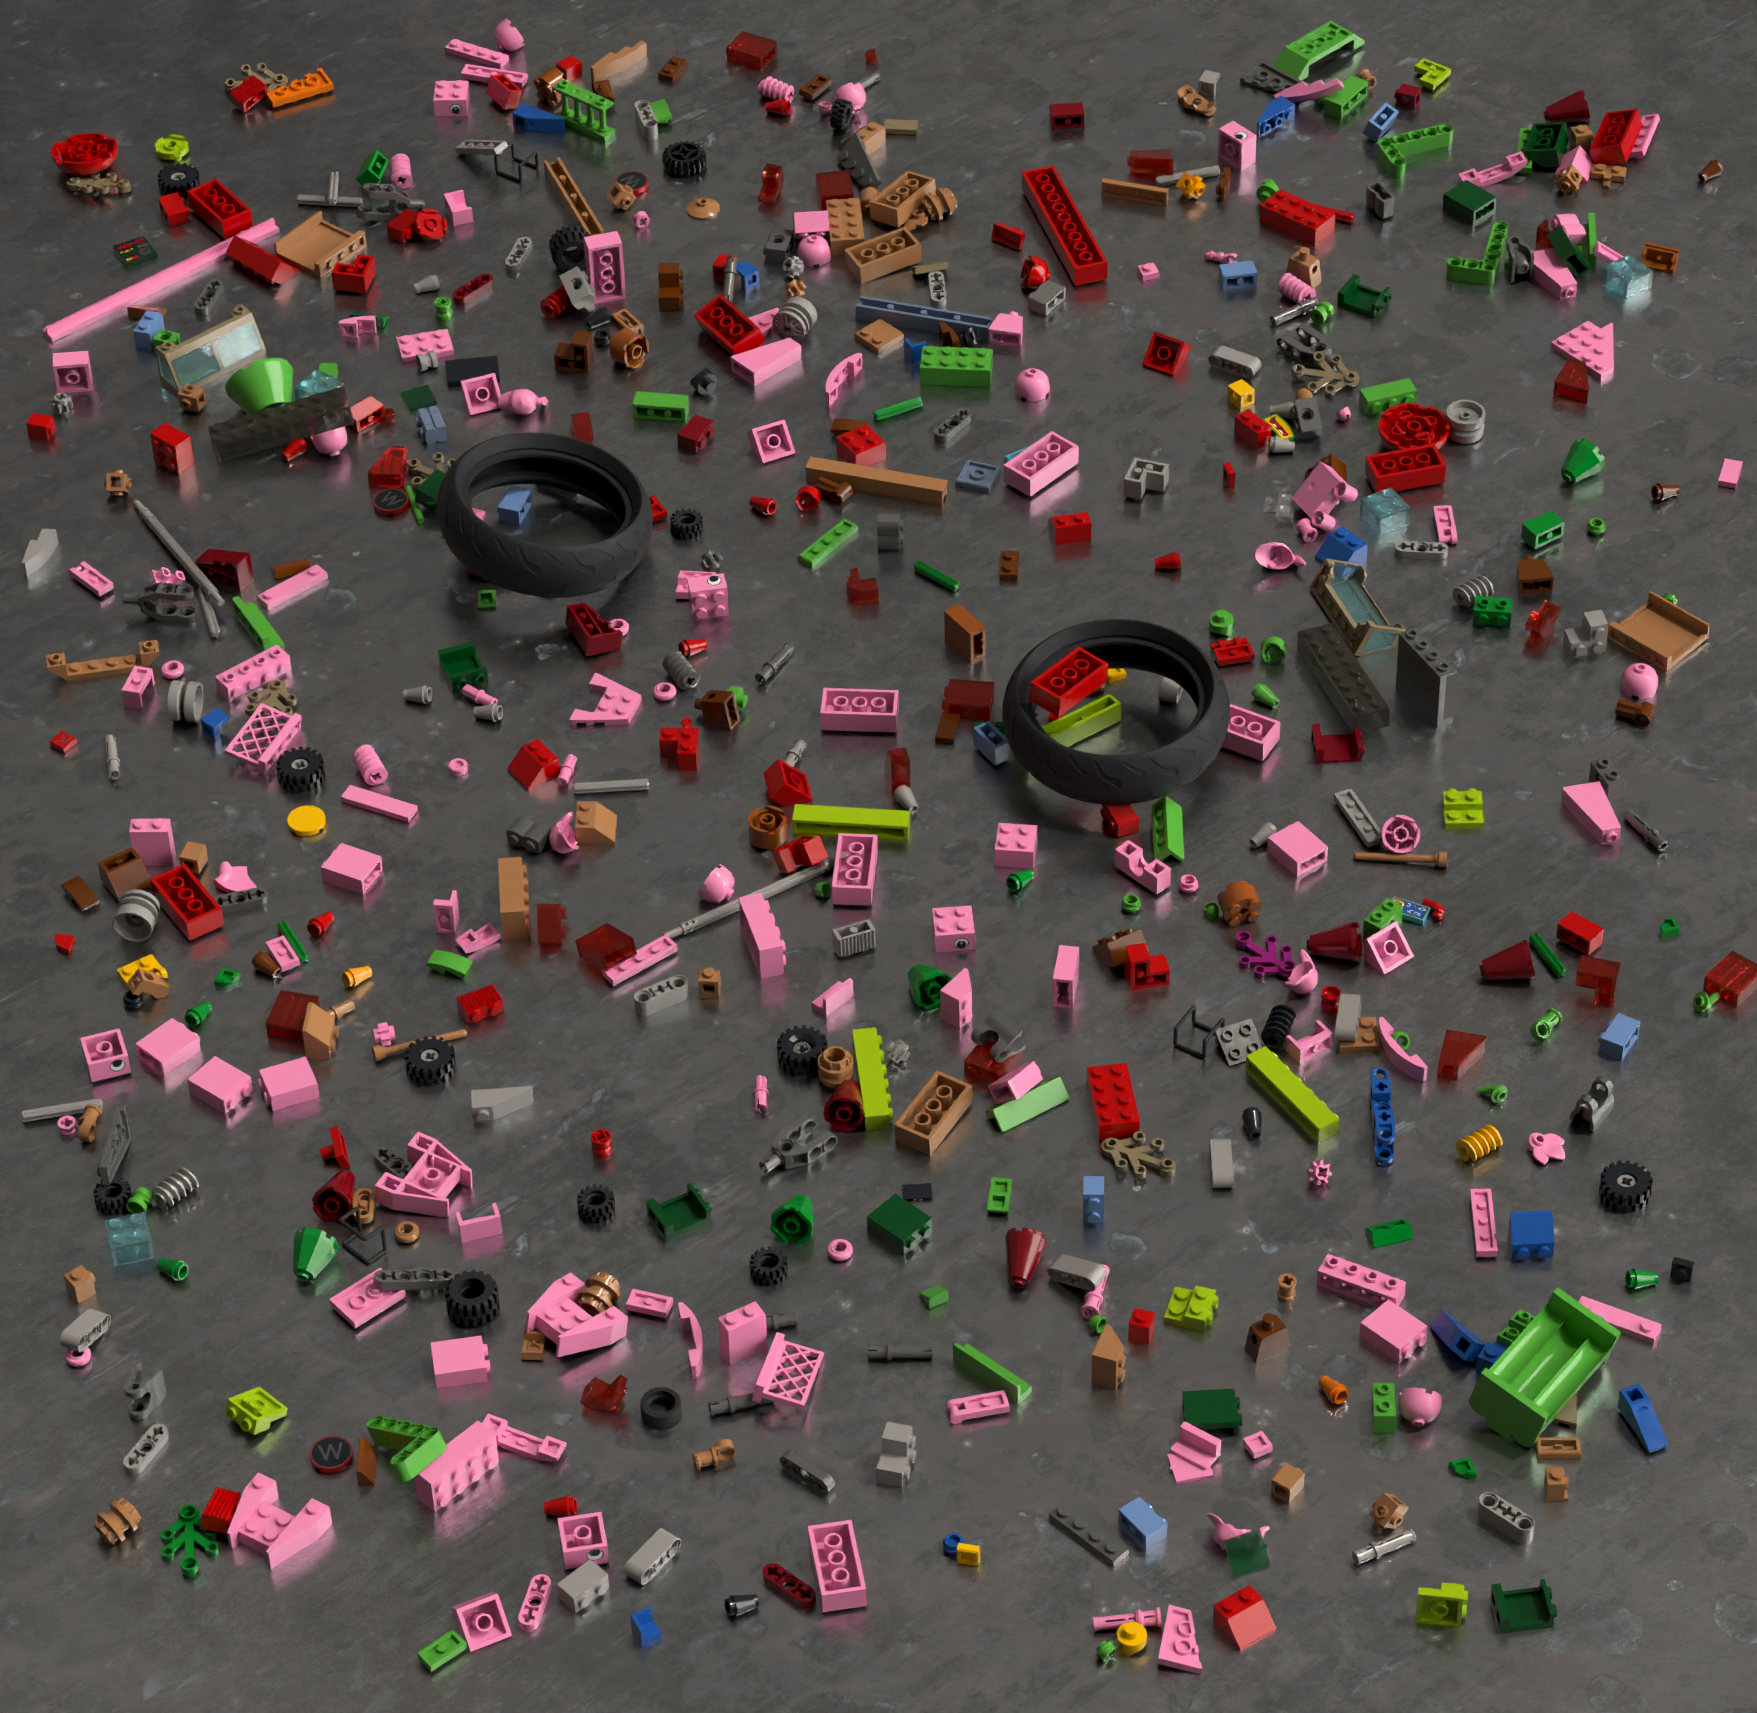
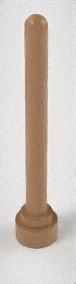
(1439, 858)
(380, 1052)

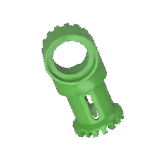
(1545, 1024)

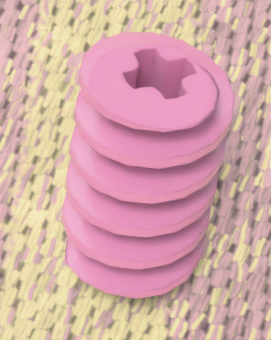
(775, 89)
(400, 171)
(1295, 288)
(369, 765)

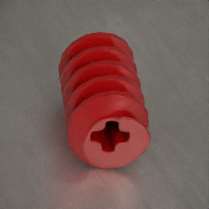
(555, 303)

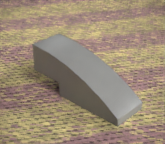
(39, 551)

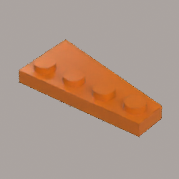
(307, 87)

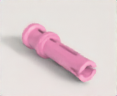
(1094, 1299)
(1145, 1618)

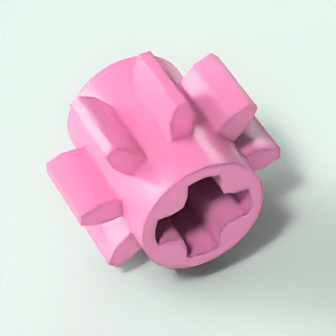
(384, 1034)
(1313, 1170)

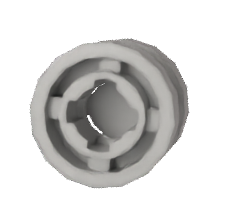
(427, 360)

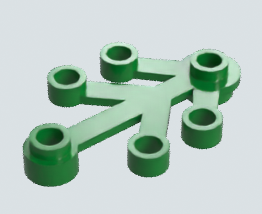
(188, 1517)

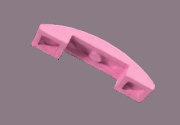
(1497, 173)
(849, 366)
(1411, 1066)
(690, 1323)
(524, 1443)

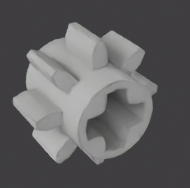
(793, 266)
(61, 403)
(897, 1050)

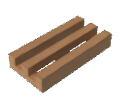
(623, 322)
(1558, 1448)

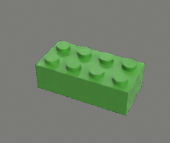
(956, 366)

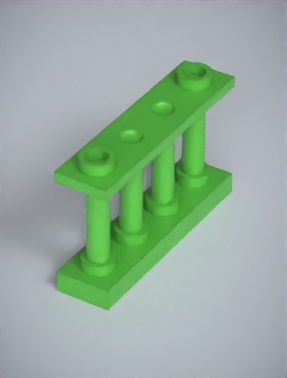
(579, 121)

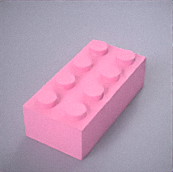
(605, 266)
(1041, 463)
(859, 710)
(1251, 733)
(855, 874)
(762, 935)
(458, 1466)
(837, 1566)

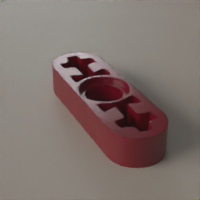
(480, 283)
(791, 1594)

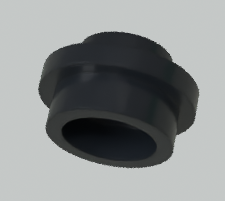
(601, 337)
(131, 1000)

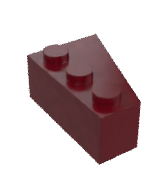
(227, 568)
(591, 631)

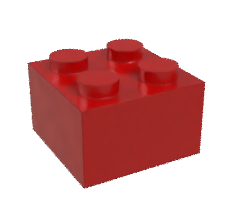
(861, 446)
(172, 448)

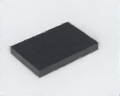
(468, 368)

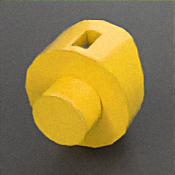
(1131, 1638)

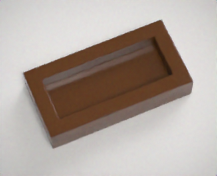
(947, 728)

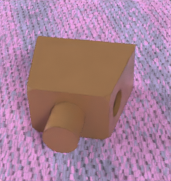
(1305, 267)

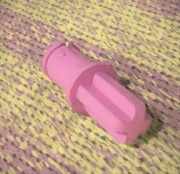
(478, 696)
(566, 770)
(760, 1094)

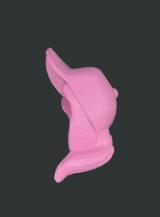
(520, 402)
(1277, 556)
(563, 836)
(1304, 976)
(1226, 1531)

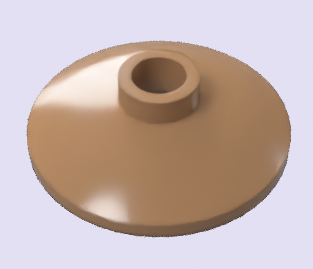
(703, 208)

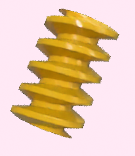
(1478, 1143)

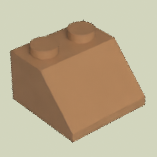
(871, 135)
(594, 824)
(319, 1033)
(1108, 1360)

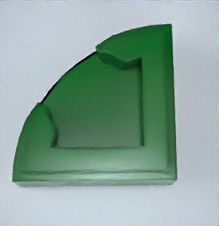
(1669, 927)
(227, 977)
(1463, 1468)

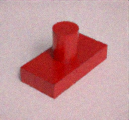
(1008, 236)
(337, 1149)

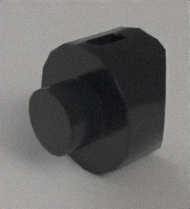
(704, 382)

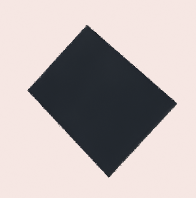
(917, 1191)

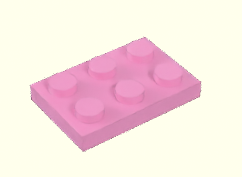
(415, 344)
(364, 1301)

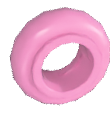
(624, 626)
(167, 671)
(664, 696)
(839, 1244)
(77, 1361)

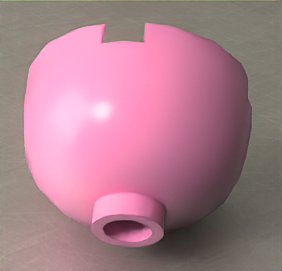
(508, 36)
(852, 93)
(814, 251)
(1032, 385)
(330, 441)
(1639, 681)
(1400, 834)
(718, 886)
(1419, 1406)

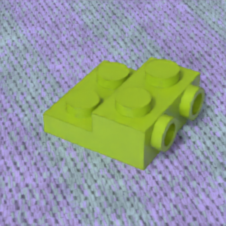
(1463, 809)
(1191, 1308)
(254, 1410)
(1442, 1605)

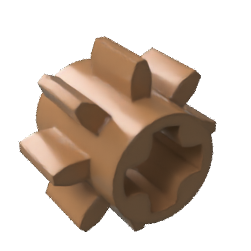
(795, 289)

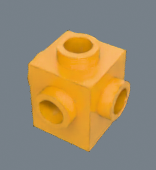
(1191, 185)

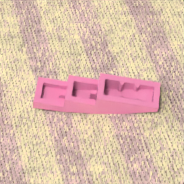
(1303, 92)

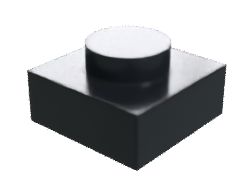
(1682, 1269)

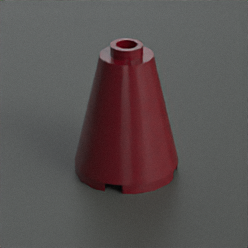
(1569, 109)
(1337, 943)
(1509, 964)
(845, 1107)
(335, 1197)
(1023, 1254)

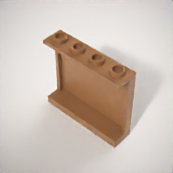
(318, 246)
(1660, 636)

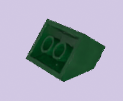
(1547, 143)

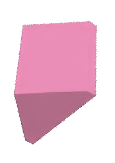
(1580, 160)
(480, 394)
(1387, 949)

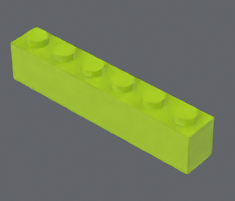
(1085, 721)
(850, 820)
(871, 1078)
(1292, 1094)

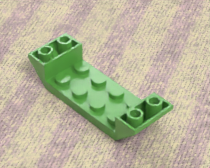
(1314, 46)

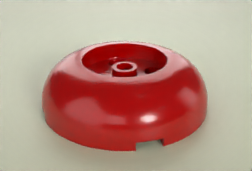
(85, 153)
(1413, 426)

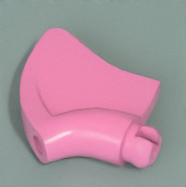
(233, 878)

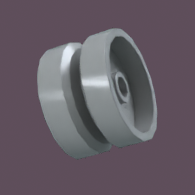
(1465, 421)
(185, 701)

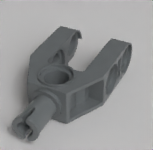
(397, 199)
(1307, 354)
(150, 602)
(788, 1154)

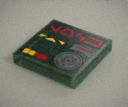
(135, 252)

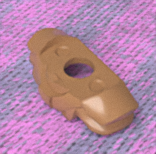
(1188, 95)

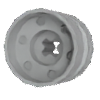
(794, 319)
(136, 915)

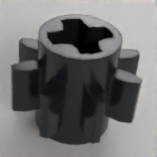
(969, 337)

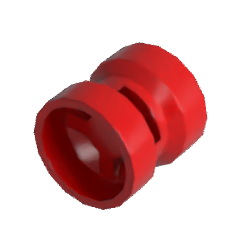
(1330, 999)
(601, 1143)

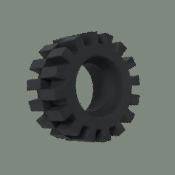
(841, 114)
(680, 528)
(596, 1194)
(112, 1204)
(768, 1275)

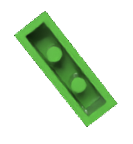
(1343, 101)
(1386, 395)
(660, 406)

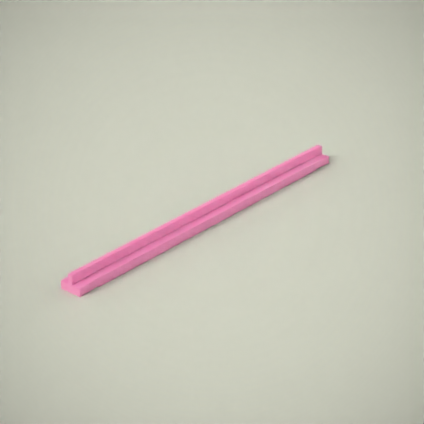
(154, 283)

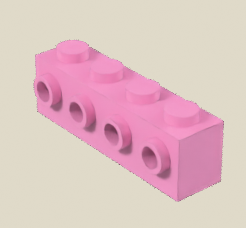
(253, 673)
(1359, 1281)

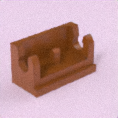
(1660, 257)

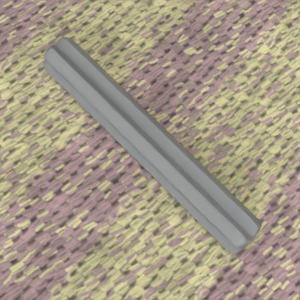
(1201, 172)
(333, 188)
(323, 201)
(209, 614)
(611, 786)
(59, 1110)

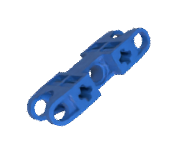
(1381, 1115)

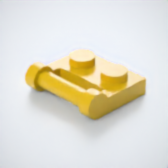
(146, 963)

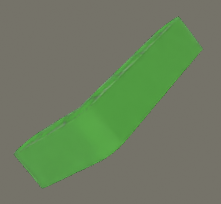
(1393, 148)
(1477, 270)
(417, 1442)

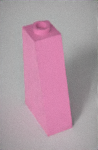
(1554, 274)
(766, 360)
(1592, 809)

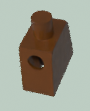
(1533, 576)
(719, 709)
(1267, 1338)

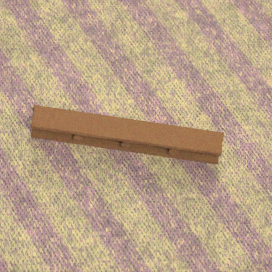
(571, 197)
(878, 480)

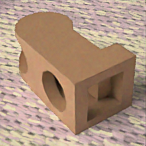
(148, 983)

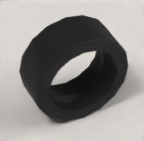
(656, 1395)

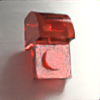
(772, 183)
(582, 426)
(861, 591)
(1543, 621)
(604, 1396)

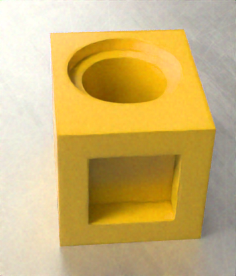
(1241, 394)

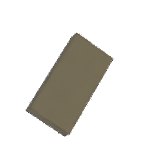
(905, 127)
(930, 267)

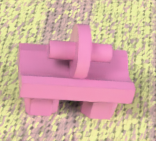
(165, 576)

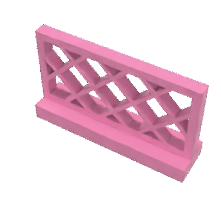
(285, 731)
(773, 1368)

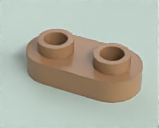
(365, 1200)

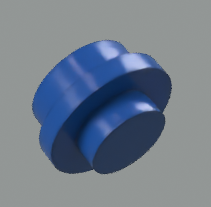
(951, 1542)

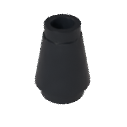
(599, 318)
(1253, 1121)
(740, 1604)

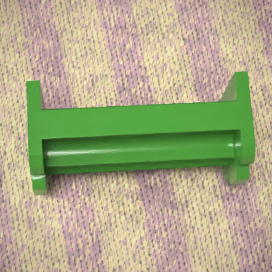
(1543, 1369)

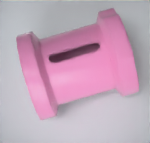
(1305, 528)

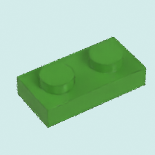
(442, 1650)

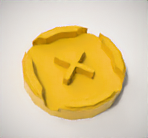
(306, 820)

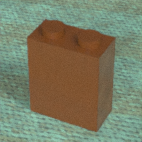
(965, 633)

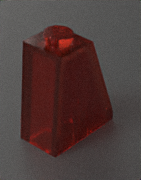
(1151, 161)
(1572, 381)
(390, 468)
(897, 768)
(1459, 1053)

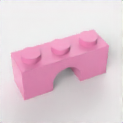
(1153, 876)

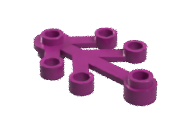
(1284, 967)

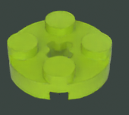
(172, 147)

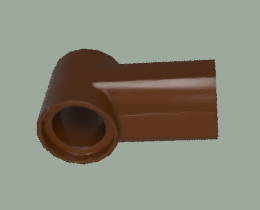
(603, 89)
(837, 492)
(1641, 714)

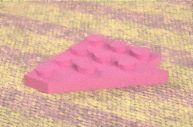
(1589, 345)

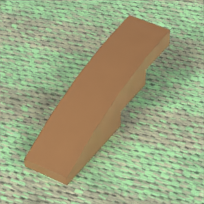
(618, 62)

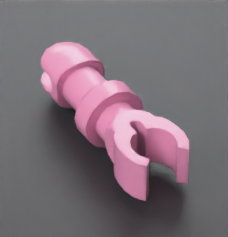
(1210, 255)

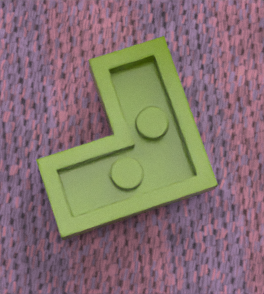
(1432, 73)

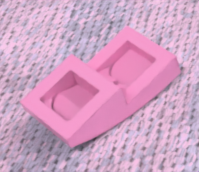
(362, 324)
(474, 941)

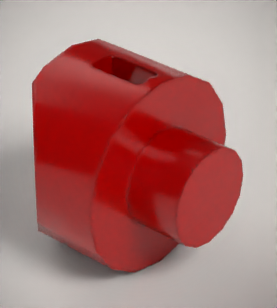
(807, 498)

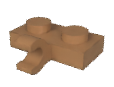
(1608, 173)

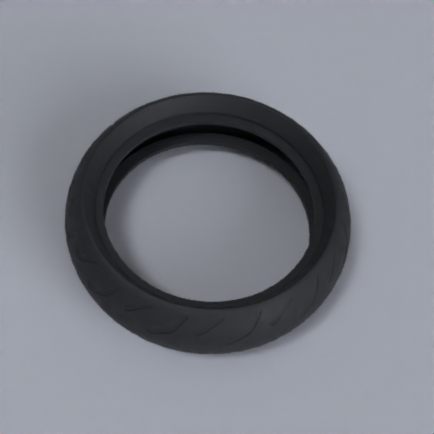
(533, 566)
(1130, 776)

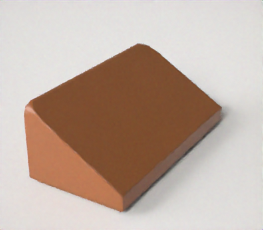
(138, 311)
(290, 568)
(366, 1463)

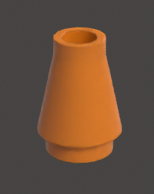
(1334, 1390)

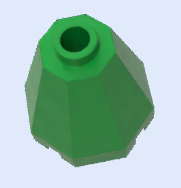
(1582, 461)
(926, 985)
(793, 1220)
(312, 1252)

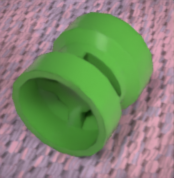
(443, 308)
(1322, 312)
(140, 1199)

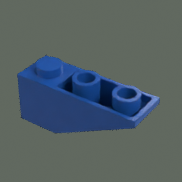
(1276, 113)
(537, 120)
(1457, 1337)
(1642, 1418)

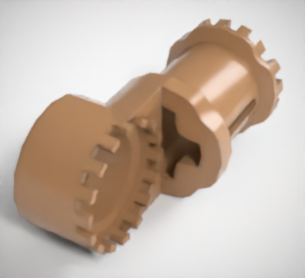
(87, 1122)
(714, 1454)

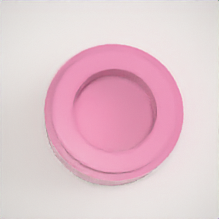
(458, 767)

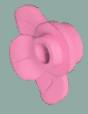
(1546, 1147)

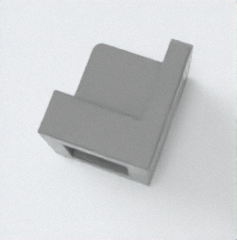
(1207, 83)

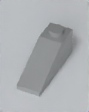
(498, 1102)

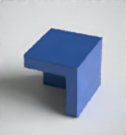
(749, 275)
(913, 351)
(211, 723)
(644, 1627)

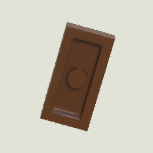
(672, 69)
(815, 86)
(1009, 565)

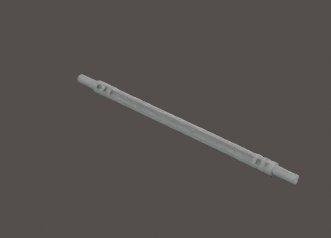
(178, 552)
(767, 891)

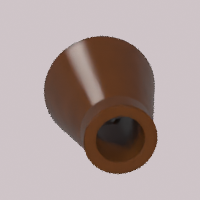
(1711, 170)
(1664, 491)
(265, 964)

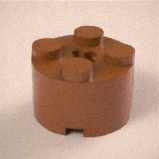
(545, 83)
(628, 348)
(767, 827)
(1239, 903)

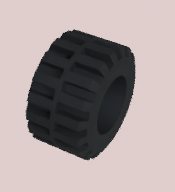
(565, 239)
(476, 1286)

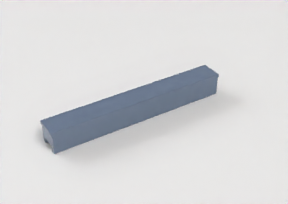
(920, 317)

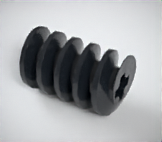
(1278, 1026)

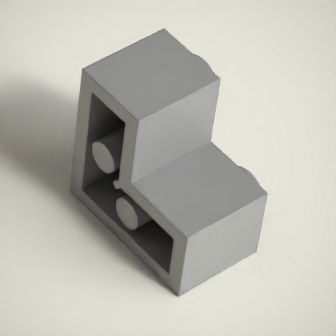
(1145, 475)
(1589, 638)
(896, 1454)

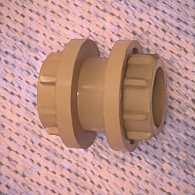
(941, 203)
(835, 1066)
(599, 1293)
(117, 1521)

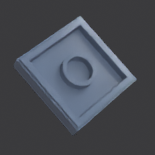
(978, 476)

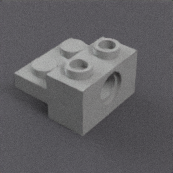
(578, 288)

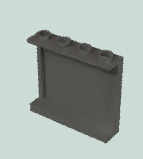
(1423, 676)

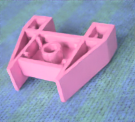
(427, 1183)
(570, 1326)
(272, 1529)

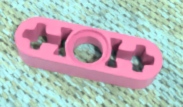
(536, 1611)

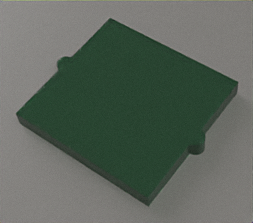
(418, 398)
(1246, 1552)

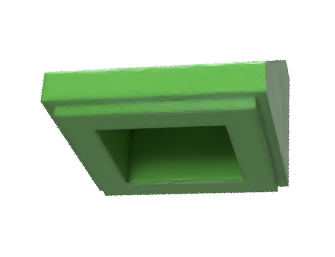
(329, 368)
(486, 598)
(934, 1296)

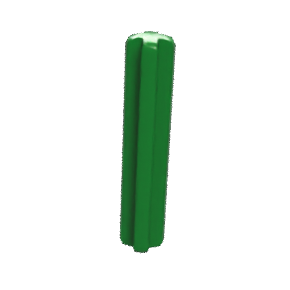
(897, 408)
(936, 575)
(285, 930)
(1547, 954)

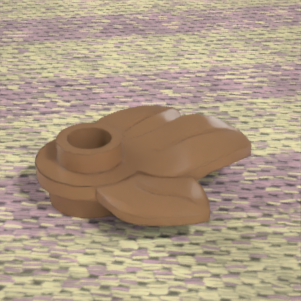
(919, 218)

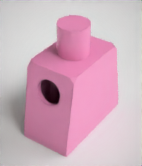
(1007, 329)

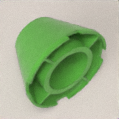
(261, 385)

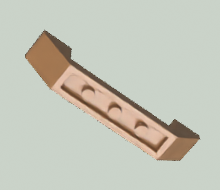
(102, 667)

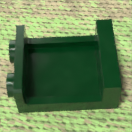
(1362, 298)
(462, 666)
(679, 1213)
(1212, 1409)
(1523, 1608)

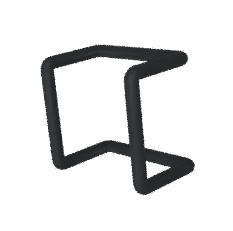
(536, 165)
(1212, 1030)
(357, 1233)

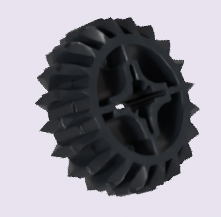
(684, 158)

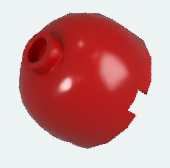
(1034, 273)

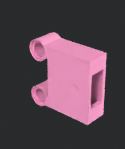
(1321, 493)

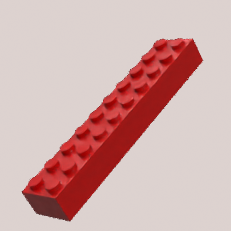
(1064, 225)

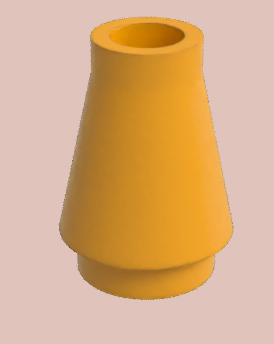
(355, 976)

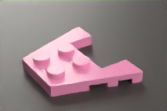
(615, 706)

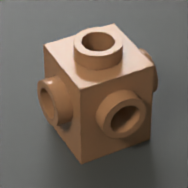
(1568, 179)
(621, 196)
(191, 397)
(111, 483)
(1388, 1511)

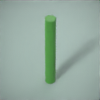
(415, 507)

